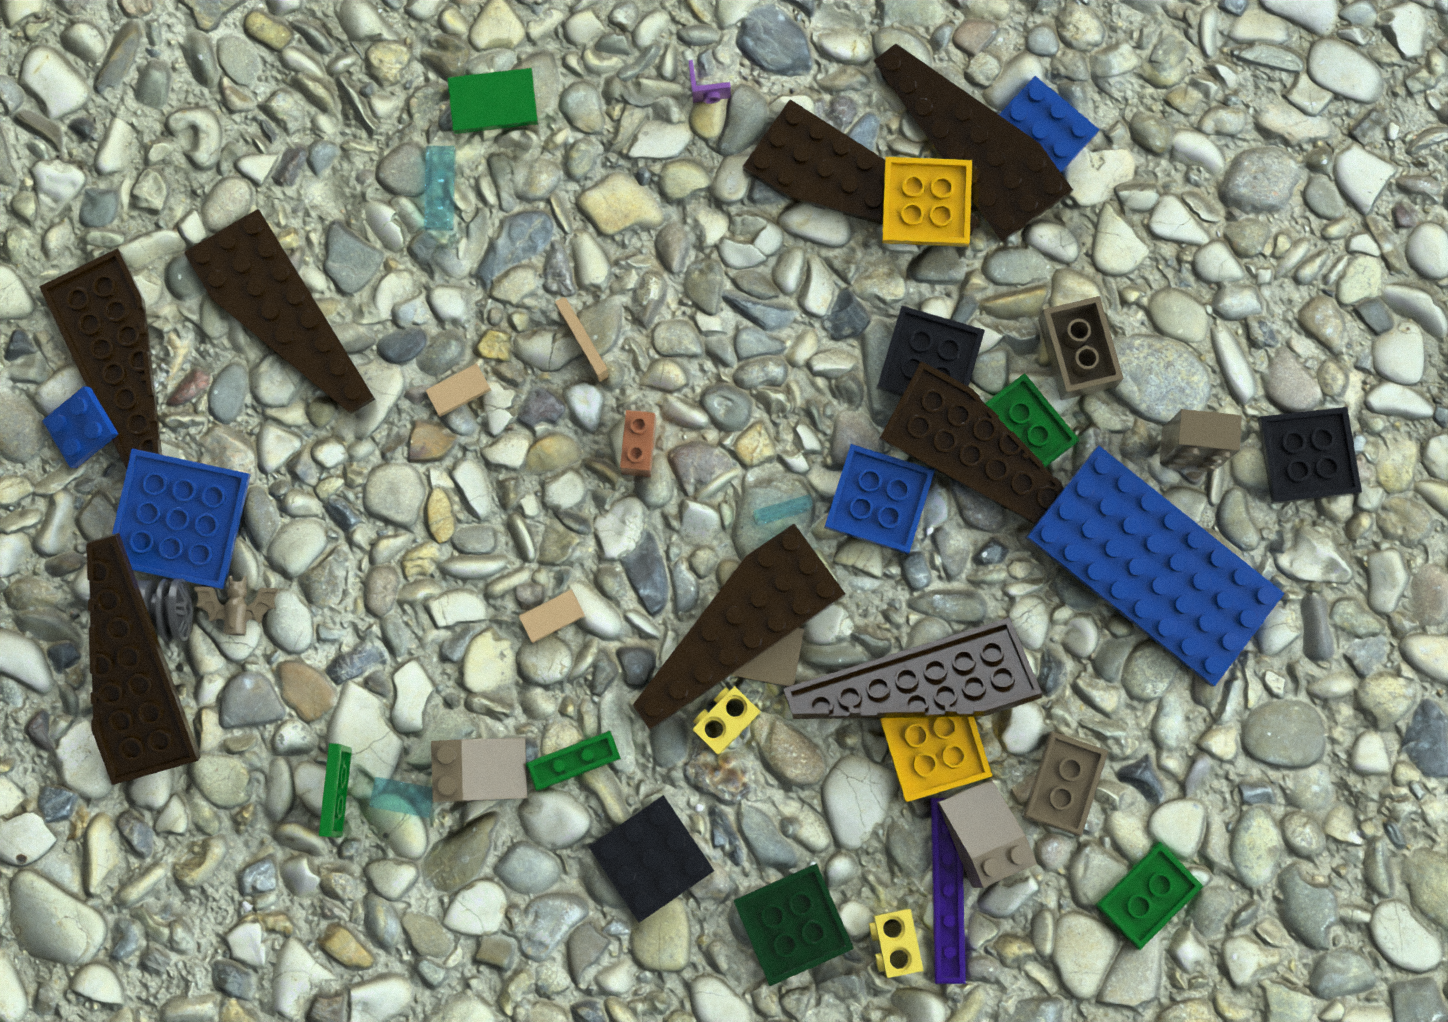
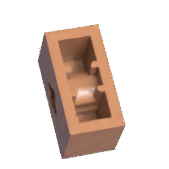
(638, 443)

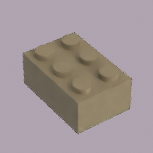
(1080, 348)
(1200, 439)

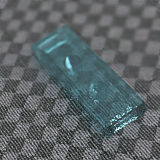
(440, 188)

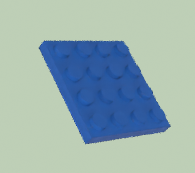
(180, 517)

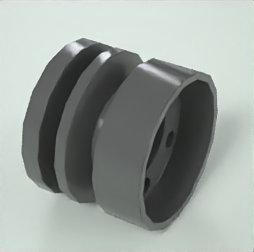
(168, 608)

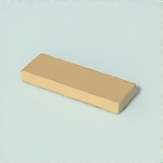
(582, 339)

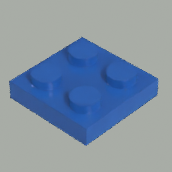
(80, 427)

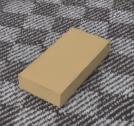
(458, 390)
(552, 616)

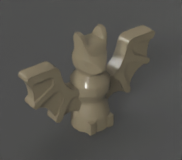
(235, 611)

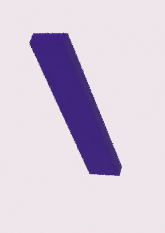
(947, 903)

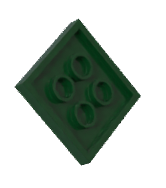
(793, 924)

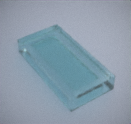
(782, 510)
(402, 797)

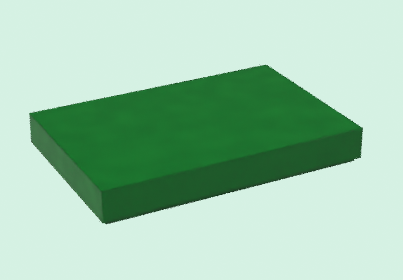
(492, 101)
(1033, 420)
(335, 790)
(1149, 895)

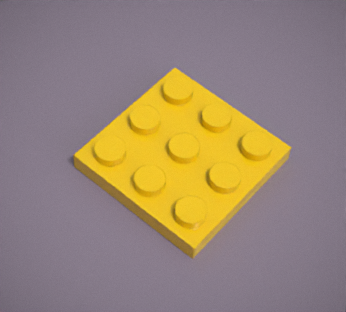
(927, 201)
(935, 753)

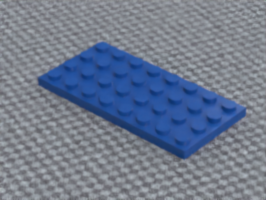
(1155, 566)

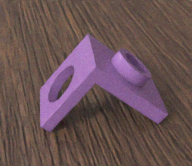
(708, 93)

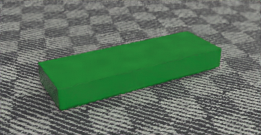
(573, 760)

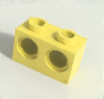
(731, 725)
(904, 940)

